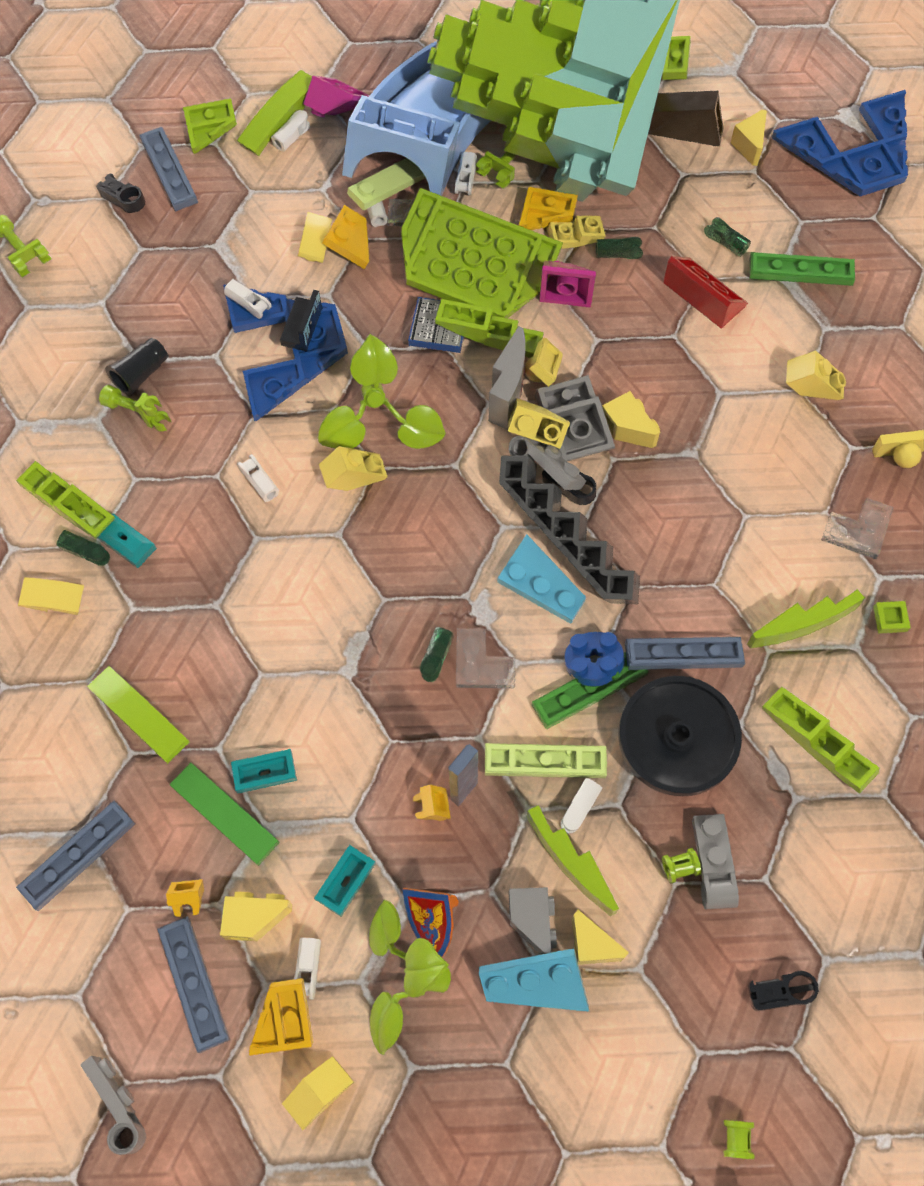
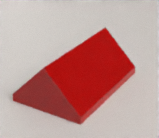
(703, 290)

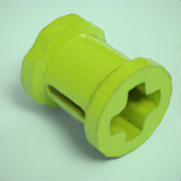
(681, 865)
(738, 1139)

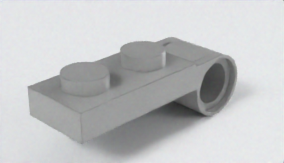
(550, 460)
(715, 857)
(118, 1102)

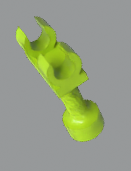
(501, 165)
(23, 253)
(112, 397)

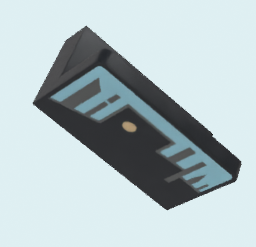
(302, 322)

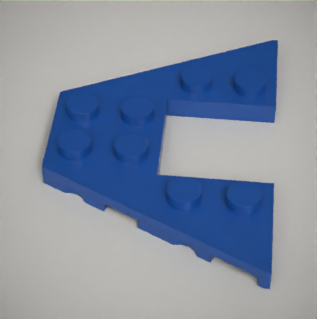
(860, 168)
(276, 382)

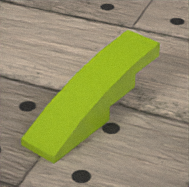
(276, 113)
(481, 326)
(65, 500)
(799, 623)
(138, 714)
(820, 740)
(579, 869)

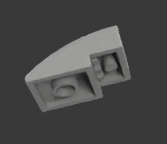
(507, 380)
(578, 404)

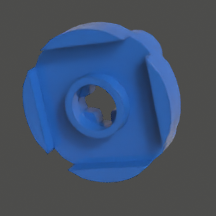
(589, 644)

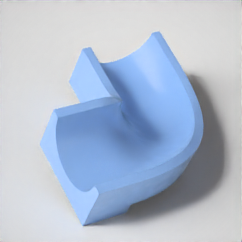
(413, 118)

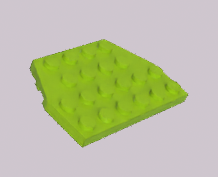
(473, 255)

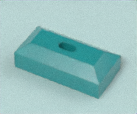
(134, 549)
(247, 771)
(352, 865)

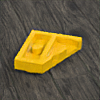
(349, 237)
(283, 1020)

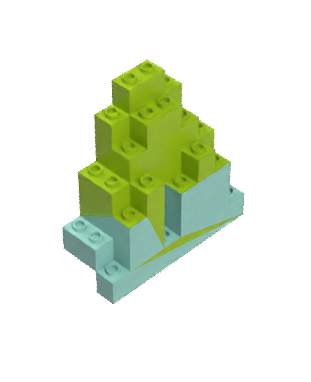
(564, 80)

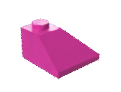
(331, 96)
(567, 284)

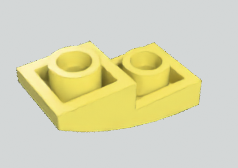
(581, 232)
(313, 235)
(51, 595)

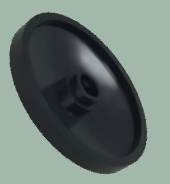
(679, 736)

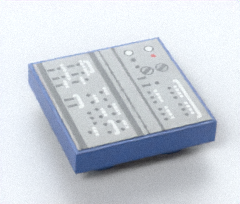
(427, 333)

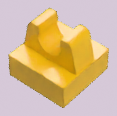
(434, 803)
(185, 893)

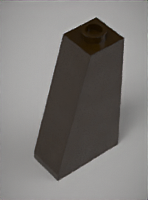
(688, 117)

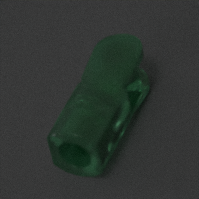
(728, 237)
(619, 248)
(83, 548)
(436, 654)

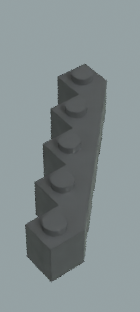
(567, 531)

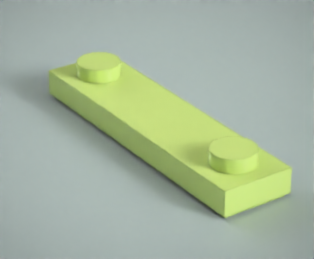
(385, 183)
(545, 760)

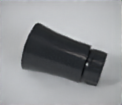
(137, 366)

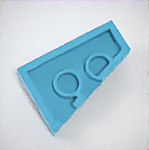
(541, 581)
(537, 981)

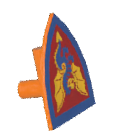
(431, 916)

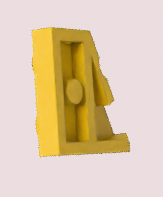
(545, 207)

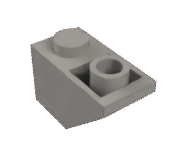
(530, 917)

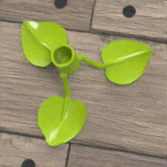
(371, 367)
(423, 973)

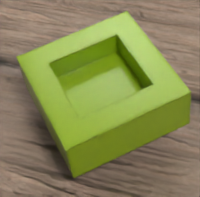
(891, 617)

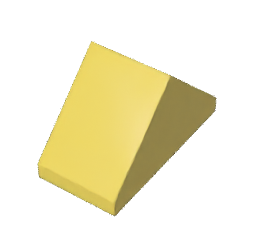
(749, 136)
(593, 944)
(317, 1092)

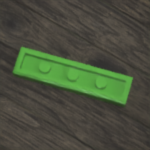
(802, 268)
(575, 697)
(224, 814)

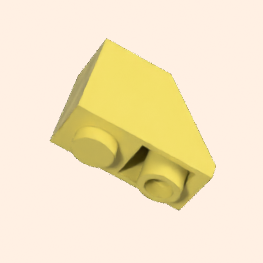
(815, 377)
(630, 422)
(537, 423)
(351, 469)
(250, 917)

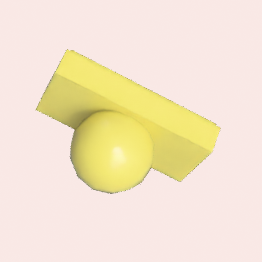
(544, 363)
(905, 447)

